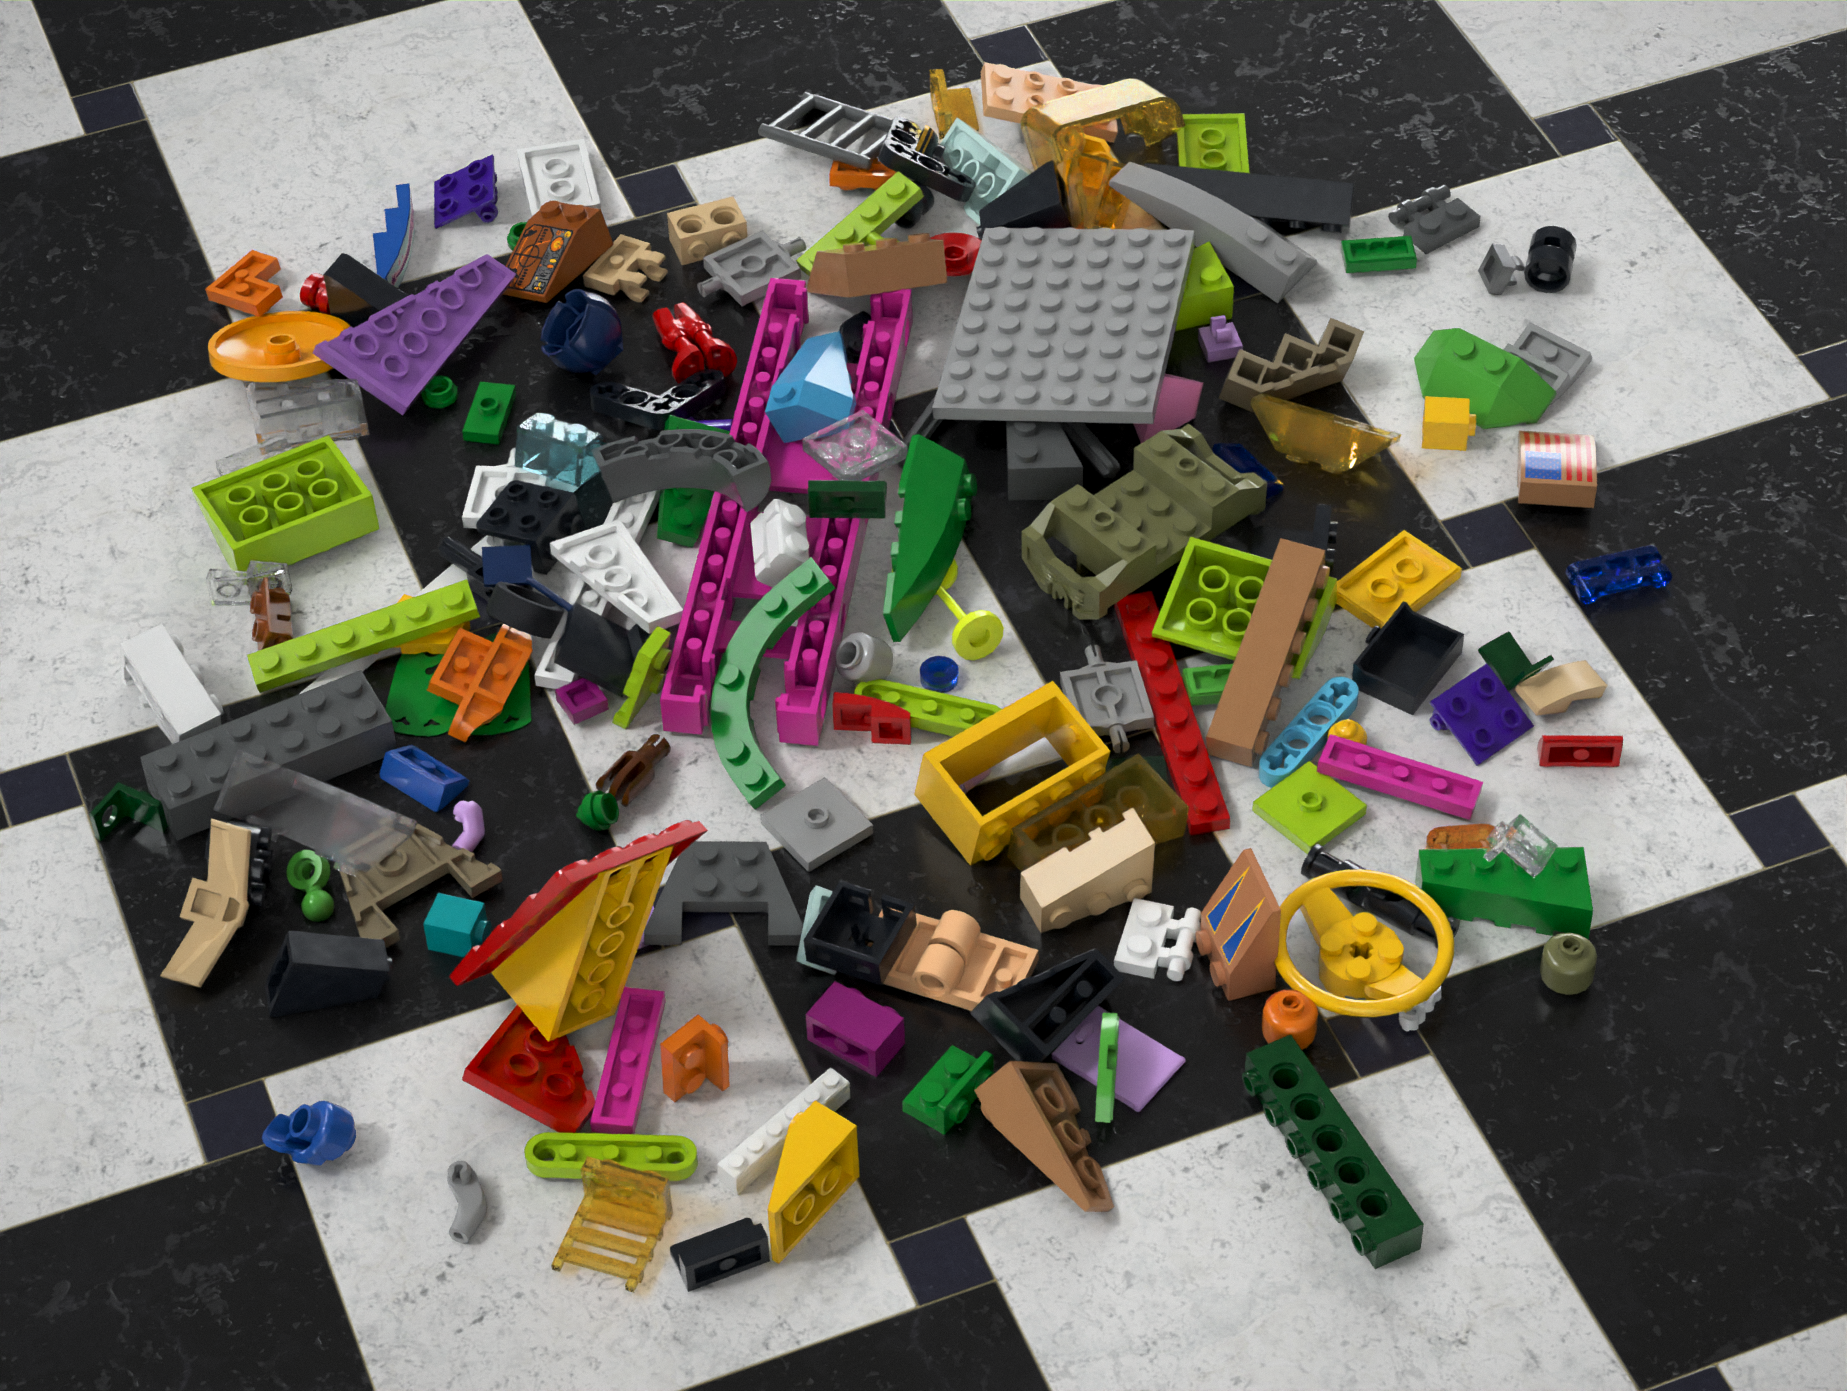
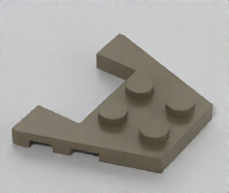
(405, 871)

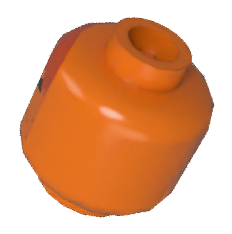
(1290, 1014)

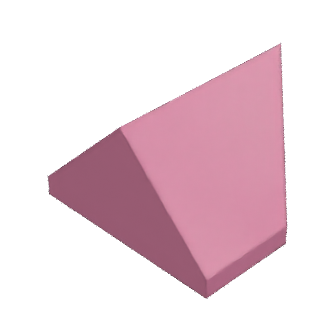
(1175, 406)

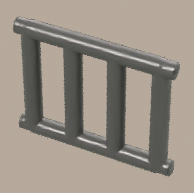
(835, 112)

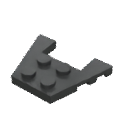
(724, 879)

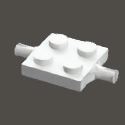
(488, 484)

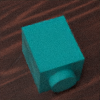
(456, 925)

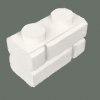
(779, 541)

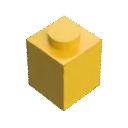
(1447, 423)

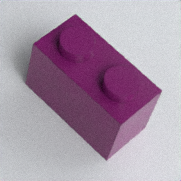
(855, 1028)

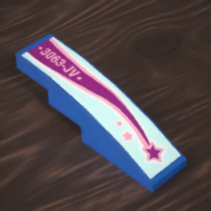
(395, 245)

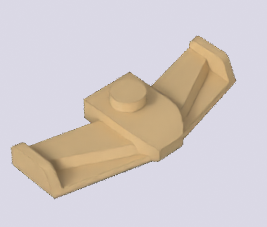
(213, 906)

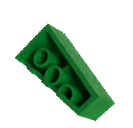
(1505, 893)

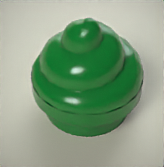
(598, 810)

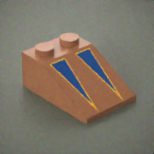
(1241, 930)

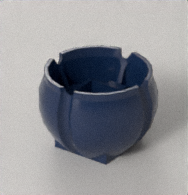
(582, 333)

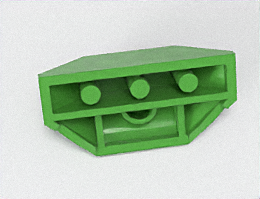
(1498, 383)

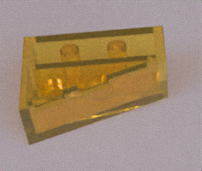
(1091, 198)

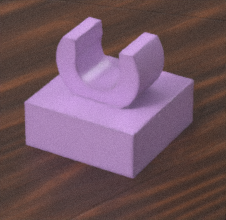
(1219, 340)

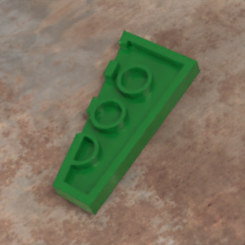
(683, 509)

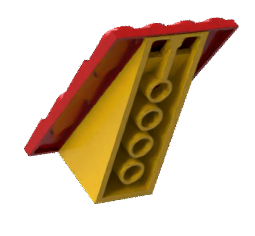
(577, 938)

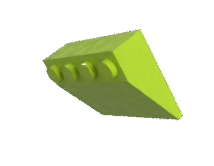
(287, 506)
(1216, 597)

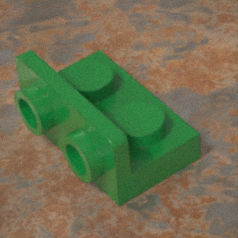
(948, 1089)

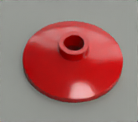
(959, 252)

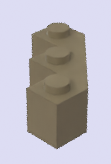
(1295, 367)

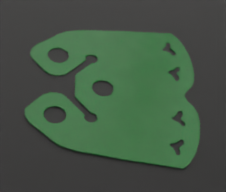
(411, 700)

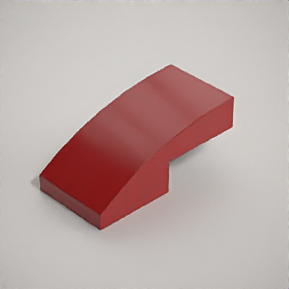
(862, 713)

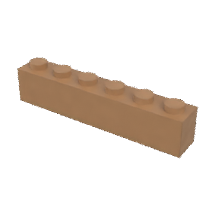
(1267, 653)

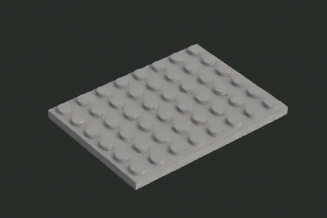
(1066, 325)

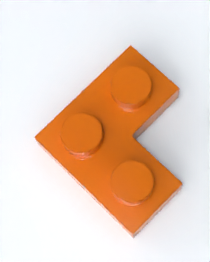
(247, 285)

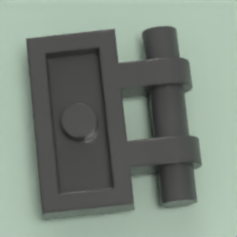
(1440, 225)

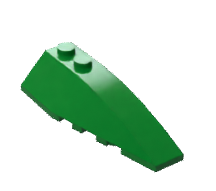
(929, 527)

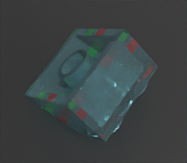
(557, 449)

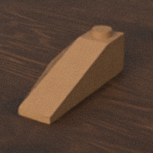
(1037, 1115)

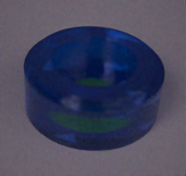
(939, 674)

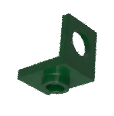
(1509, 661)
(131, 803)

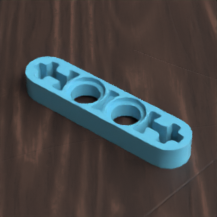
(1305, 730)

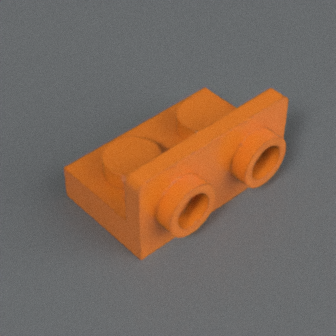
(691, 1056)

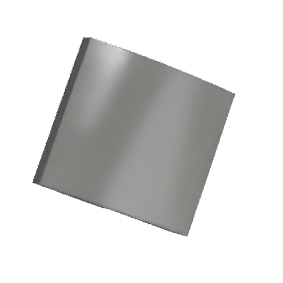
(1550, 357)

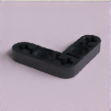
(901, 155)
(653, 410)

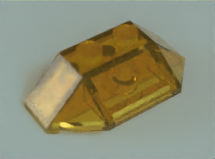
(1319, 435)

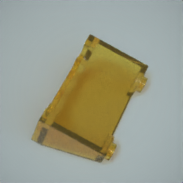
(1056, 127)

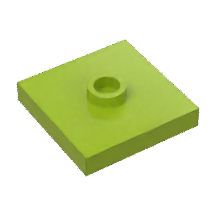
(1309, 807)

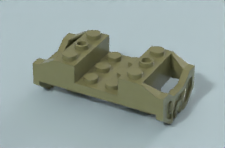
(1138, 521)

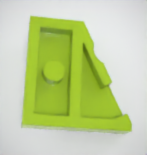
(646, 676)

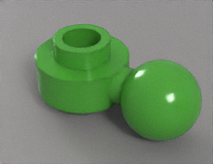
(317, 903)

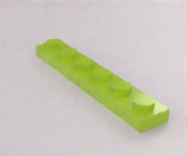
(363, 636)

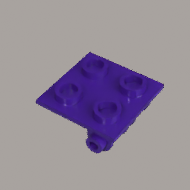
(465, 192)
(1480, 714)

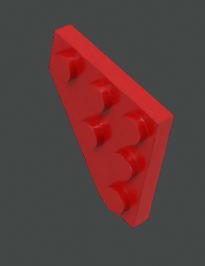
(533, 1074)

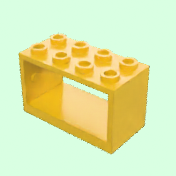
(991, 741)

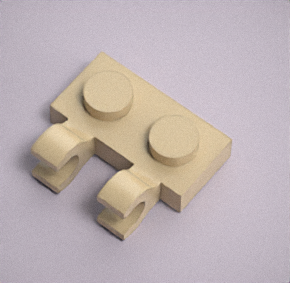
(618, 267)

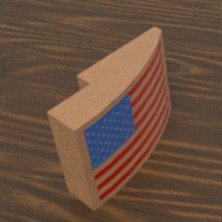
(1556, 469)

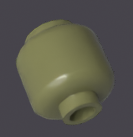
(1568, 963)

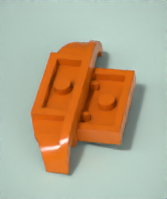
(480, 676)

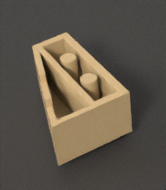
(1092, 877)

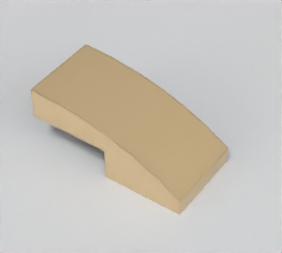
(1557, 687)

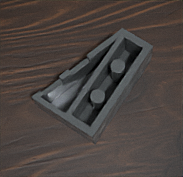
(1040, 461)

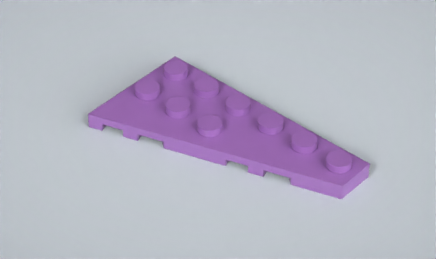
(414, 338)

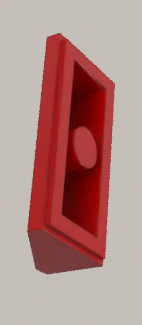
(1579, 750)

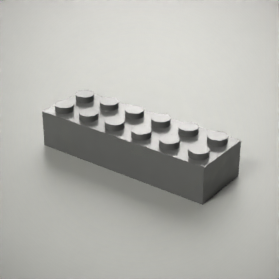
(311, 733)

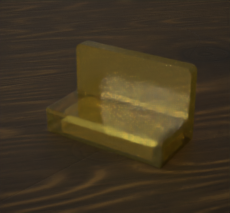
(950, 104)

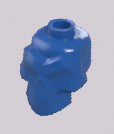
(312, 1133)

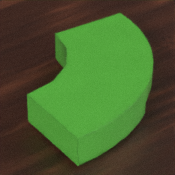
(1107, 1067)

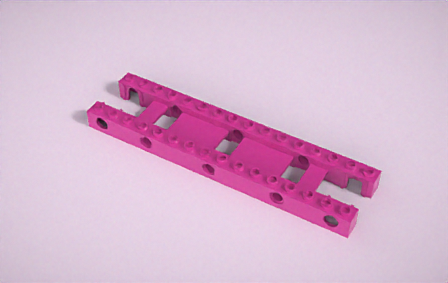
(726, 550)

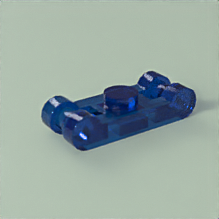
(1618, 573)

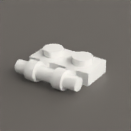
(1144, 940)

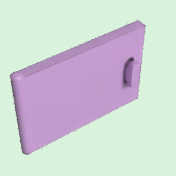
(1141, 1061)

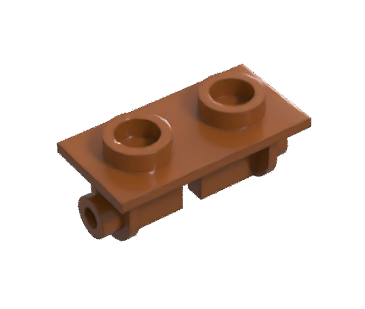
(271, 616)

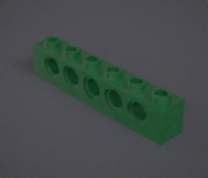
(1315, 1123)

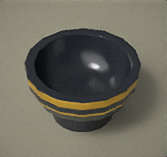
(929, 144)

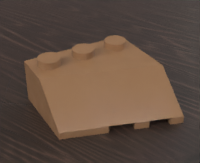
(879, 267)

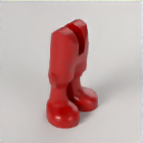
(683, 336)

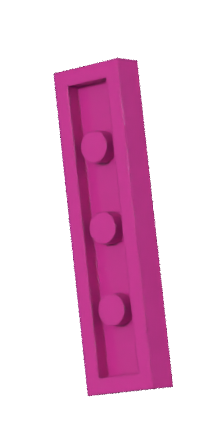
(1400, 776)
(628, 1061)

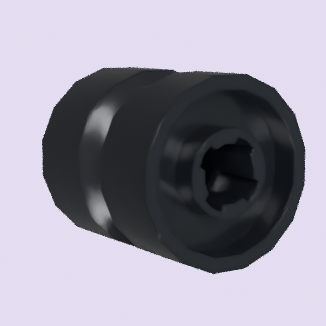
(1550, 259)

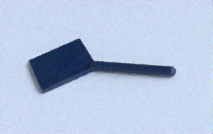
(514, 566)

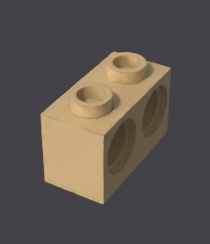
(705, 229)

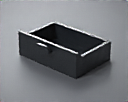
(1406, 659)

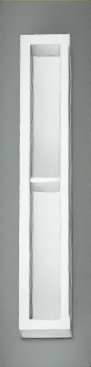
(766, 1143)

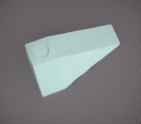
(982, 161)

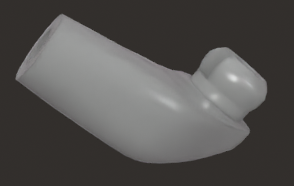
(470, 1199)

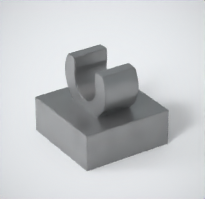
(1499, 268)

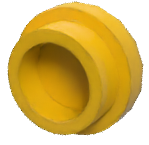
(1349, 730)

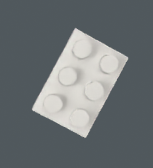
(558, 174)

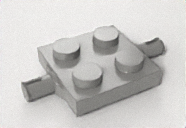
(748, 265)
(1109, 697)

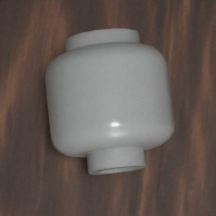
(863, 658)

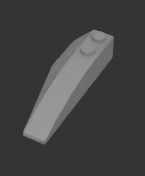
(1239, 240)

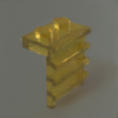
(623, 1201)

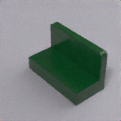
(847, 499)

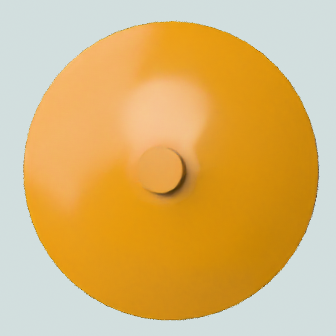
(273, 346)

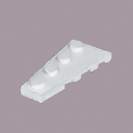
(621, 573)

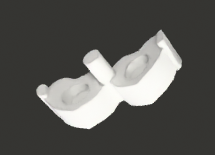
(1417, 1015)

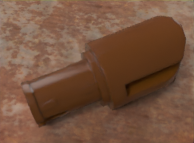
(633, 770)

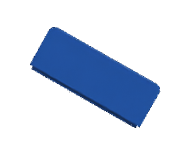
(422, 777)

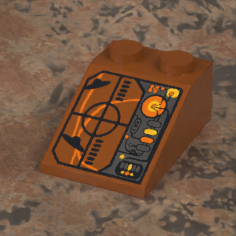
(556, 249)

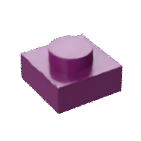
(581, 700)

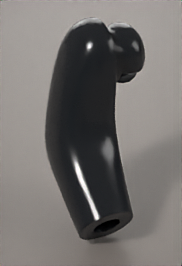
(851, 332)

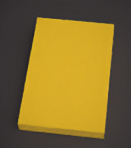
(1393, 574)

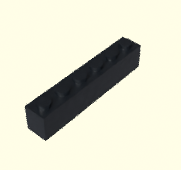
(1274, 197)

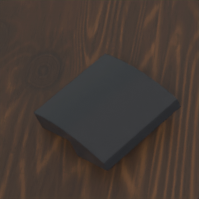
(595, 649)

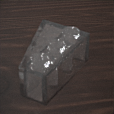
(307, 411)

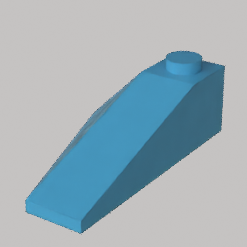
(812, 389)

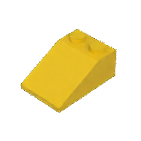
(812, 1174)

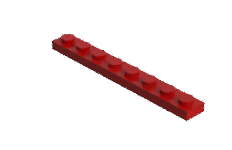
(1173, 716)

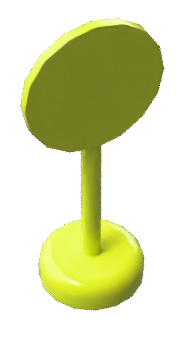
(976, 632)

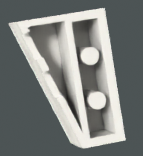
(169, 684)

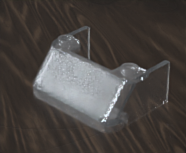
(313, 813)

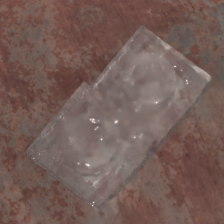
(237, 587)

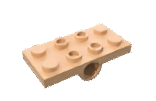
(1011, 92)
(958, 962)

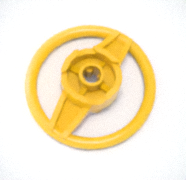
(1357, 951)

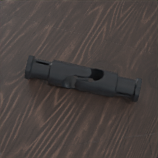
(1382, 903)

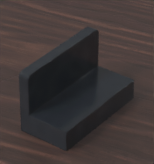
(720, 1253)

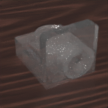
(1522, 843)

